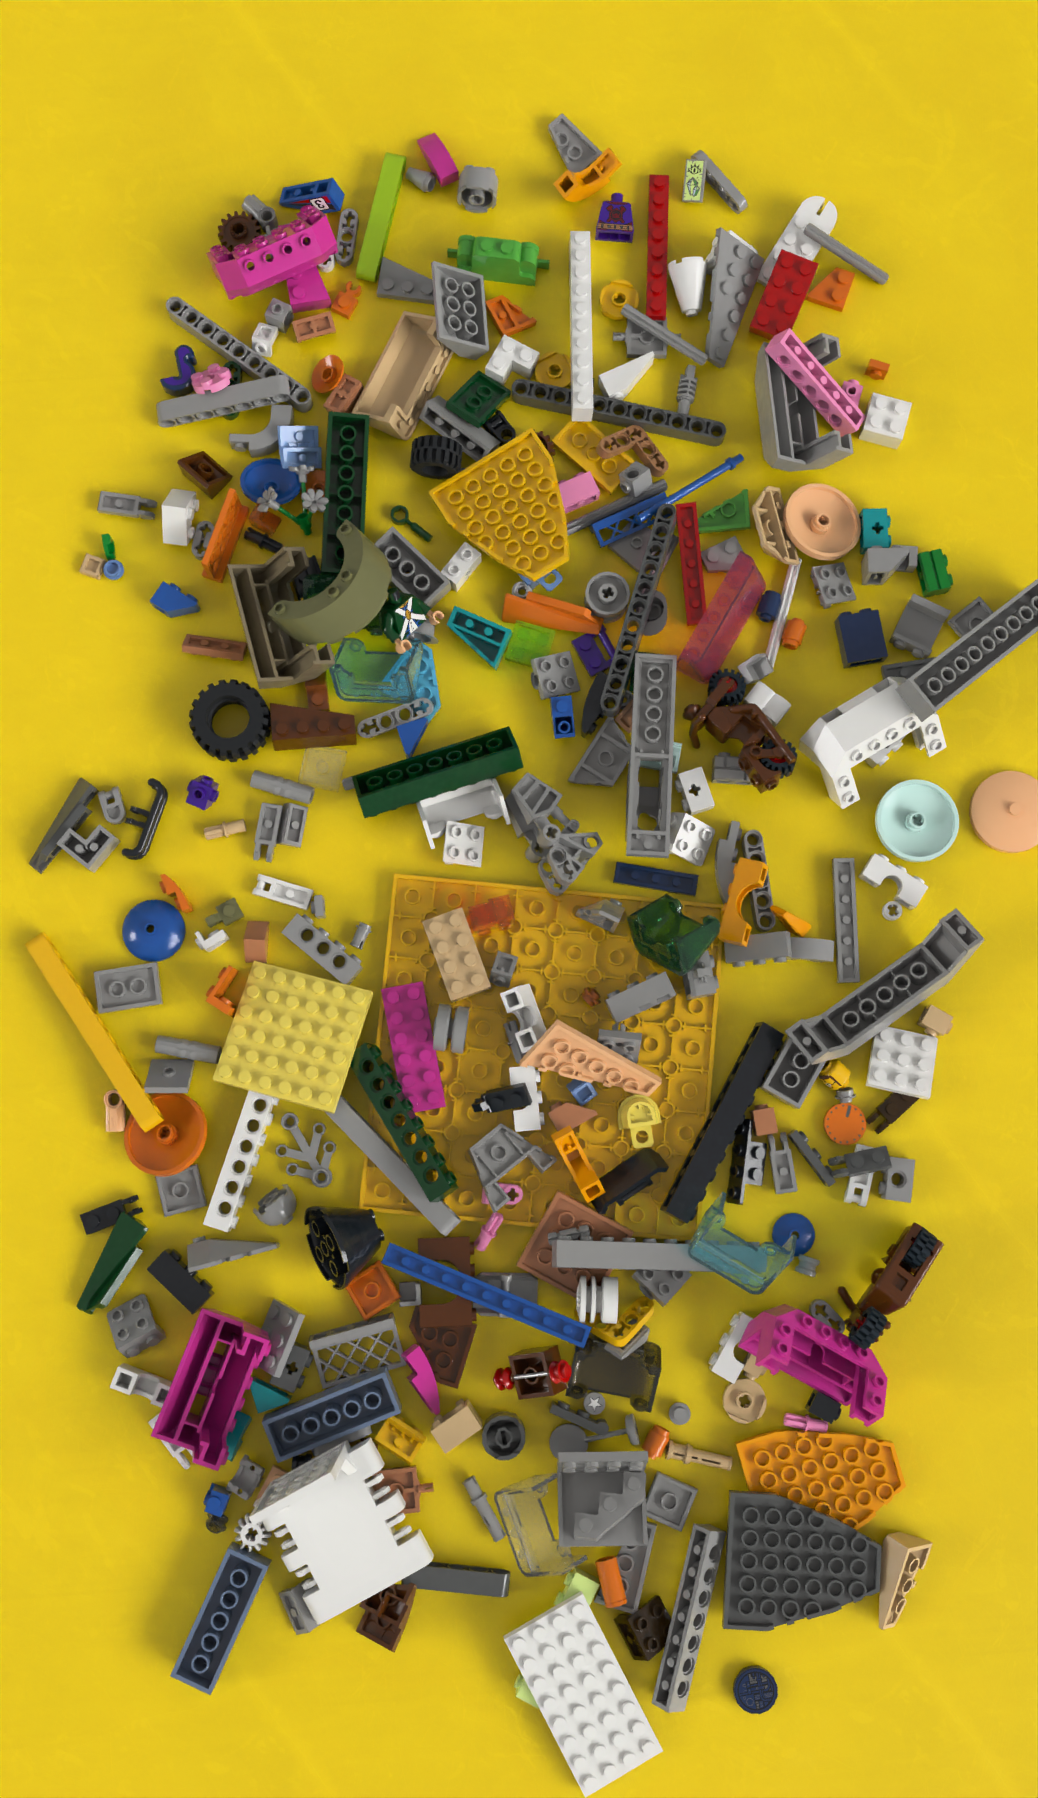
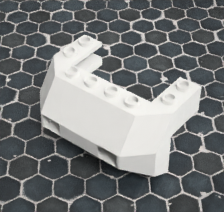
(862, 729)

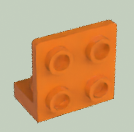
(216, 992)

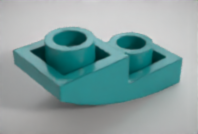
(233, 1438)

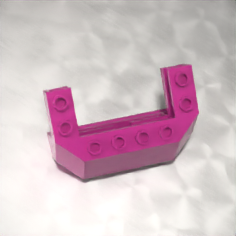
(818, 1357)
(216, 1377)

